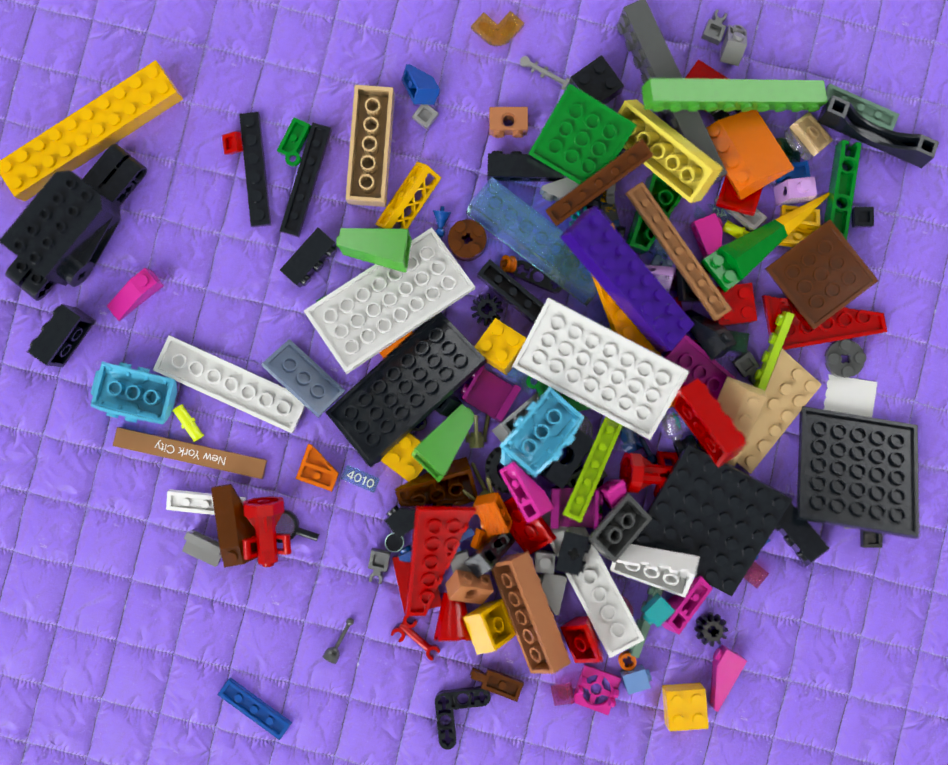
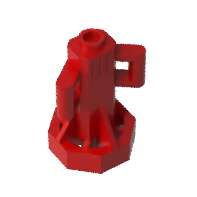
(640, 473)
(264, 516)

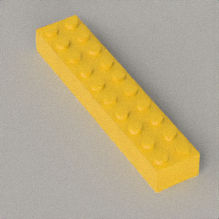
(89, 130)

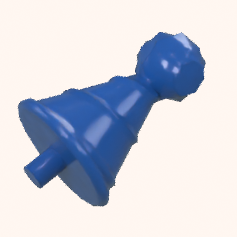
(441, 218)

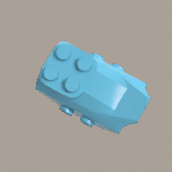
(133, 393)
(541, 433)

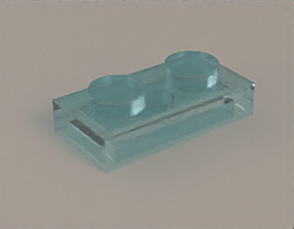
(519, 378)

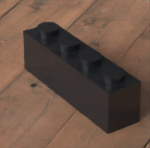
(519, 168)
(510, 291)

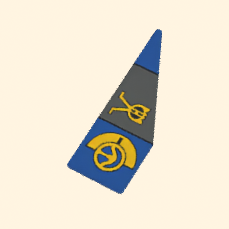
(610, 210)

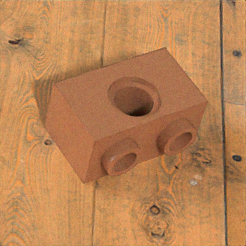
(517, 115)
(466, 587)

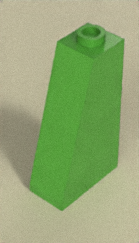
(377, 246)
(442, 444)

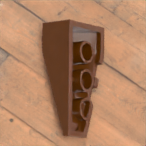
(428, 490)
(231, 525)

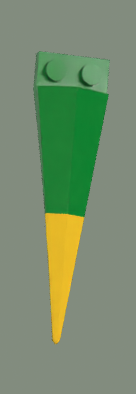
(741, 256)

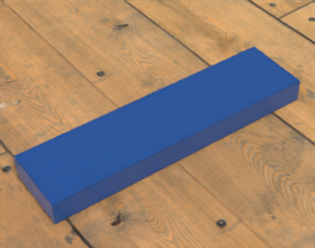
(254, 708)

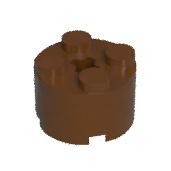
(462, 230)

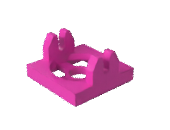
(614, 681)

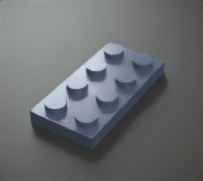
(303, 378)

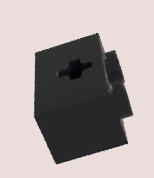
(564, 560)

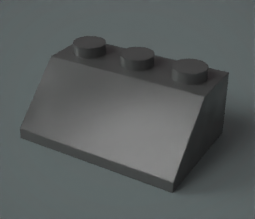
(619, 528)

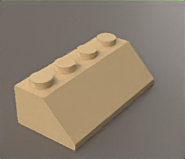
(742, 404)

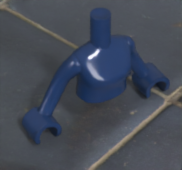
(633, 441)

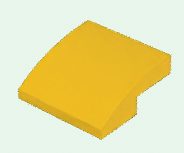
(805, 228)

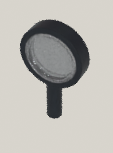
(289, 524)

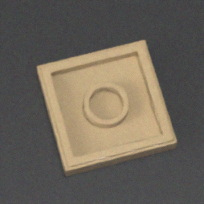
(811, 133)

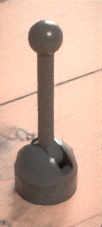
(332, 654)

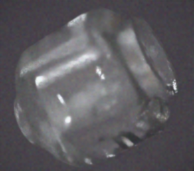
(672, 426)

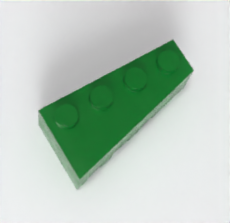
(640, 236)

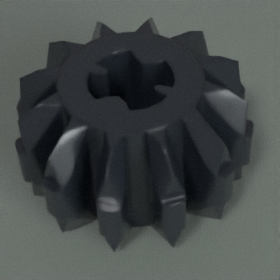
(481, 305)
(716, 634)

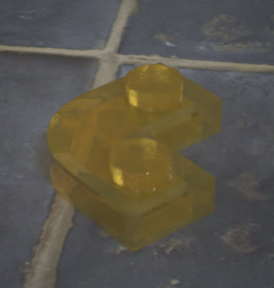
(499, 33)

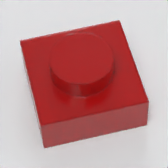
(232, 143)

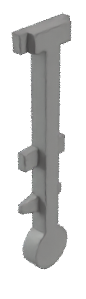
(525, 61)

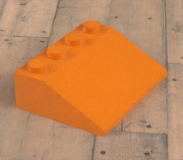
(748, 152)

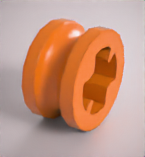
(508, 263)
(627, 667)

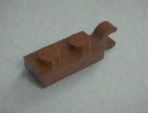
(498, 683)

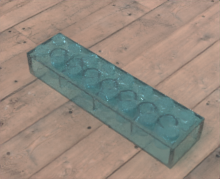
(531, 238)

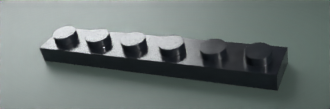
(255, 169)
(305, 180)

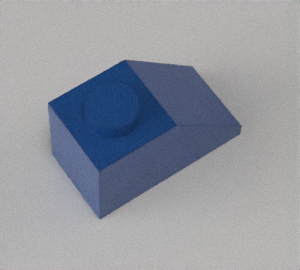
(420, 86)

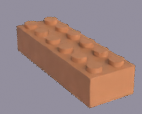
(530, 614)

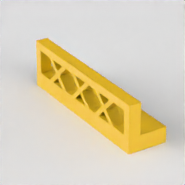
(406, 197)

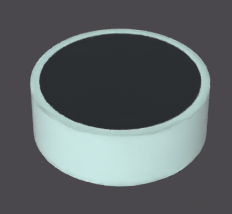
(393, 543)

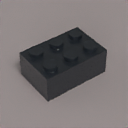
(61, 335)

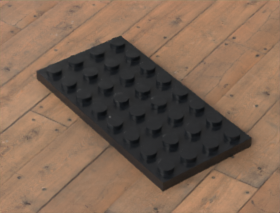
(405, 388)

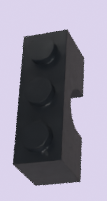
(560, 472)

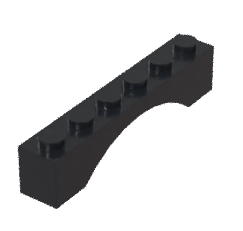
(912, 148)

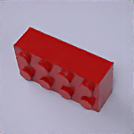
(709, 422)

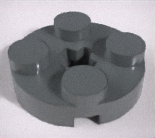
(855, 356)

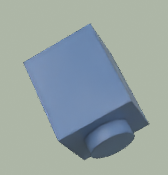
(636, 679)

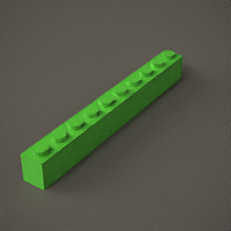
(733, 94)

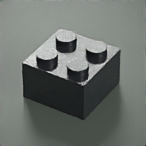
(598, 81)

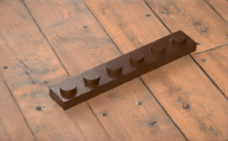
(599, 182)

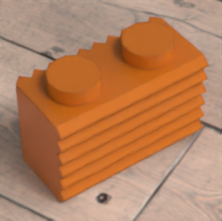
(493, 514)

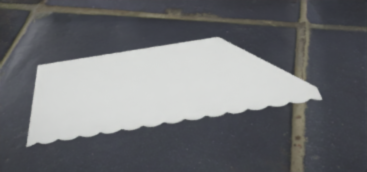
(850, 396)

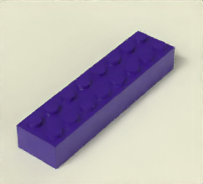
(627, 280)

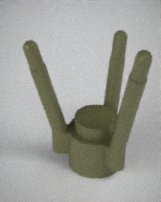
(475, 438)
(485, 491)

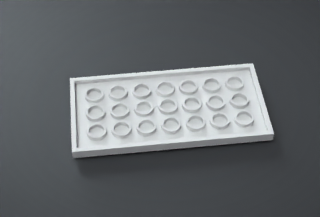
(388, 303)
(600, 368)

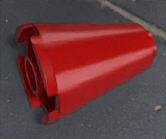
(450, 621)

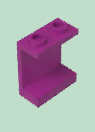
(490, 394)
(559, 500)

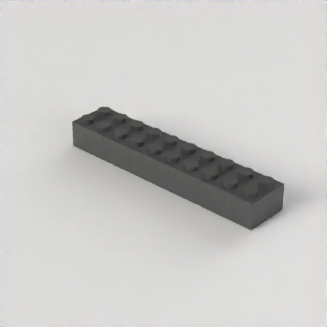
(655, 61)

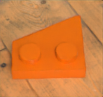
(317, 470)

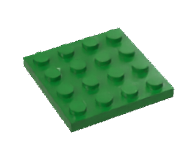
(581, 136)

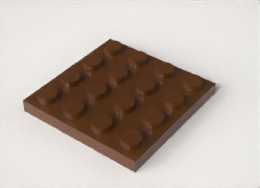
(821, 274)

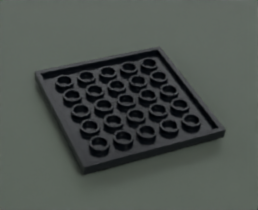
(858, 472)
(713, 516)

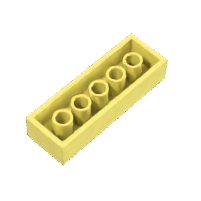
(674, 158)

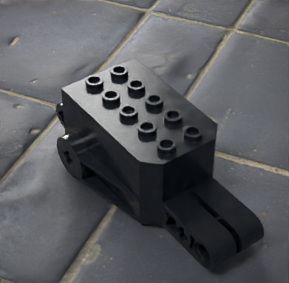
(70, 223)

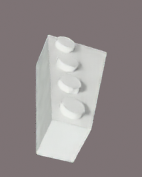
(658, 568)

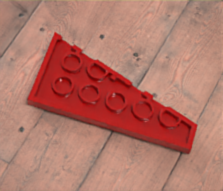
(842, 325)
(433, 548)

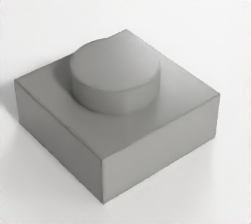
(425, 116)

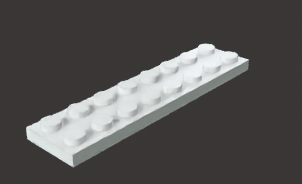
(229, 384)
(600, 596)

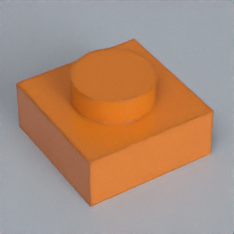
(479, 538)

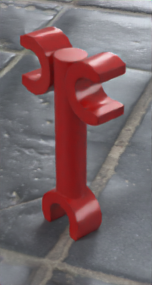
(405, 628)

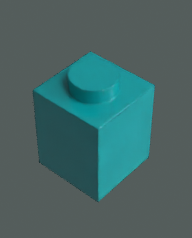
(657, 611)

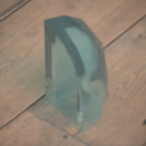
(657, 248)

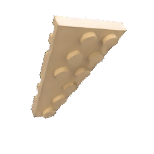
(786, 393)

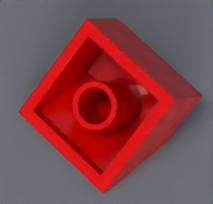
(582, 640)

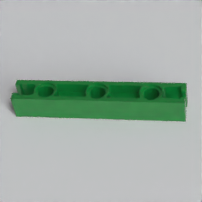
(842, 186)

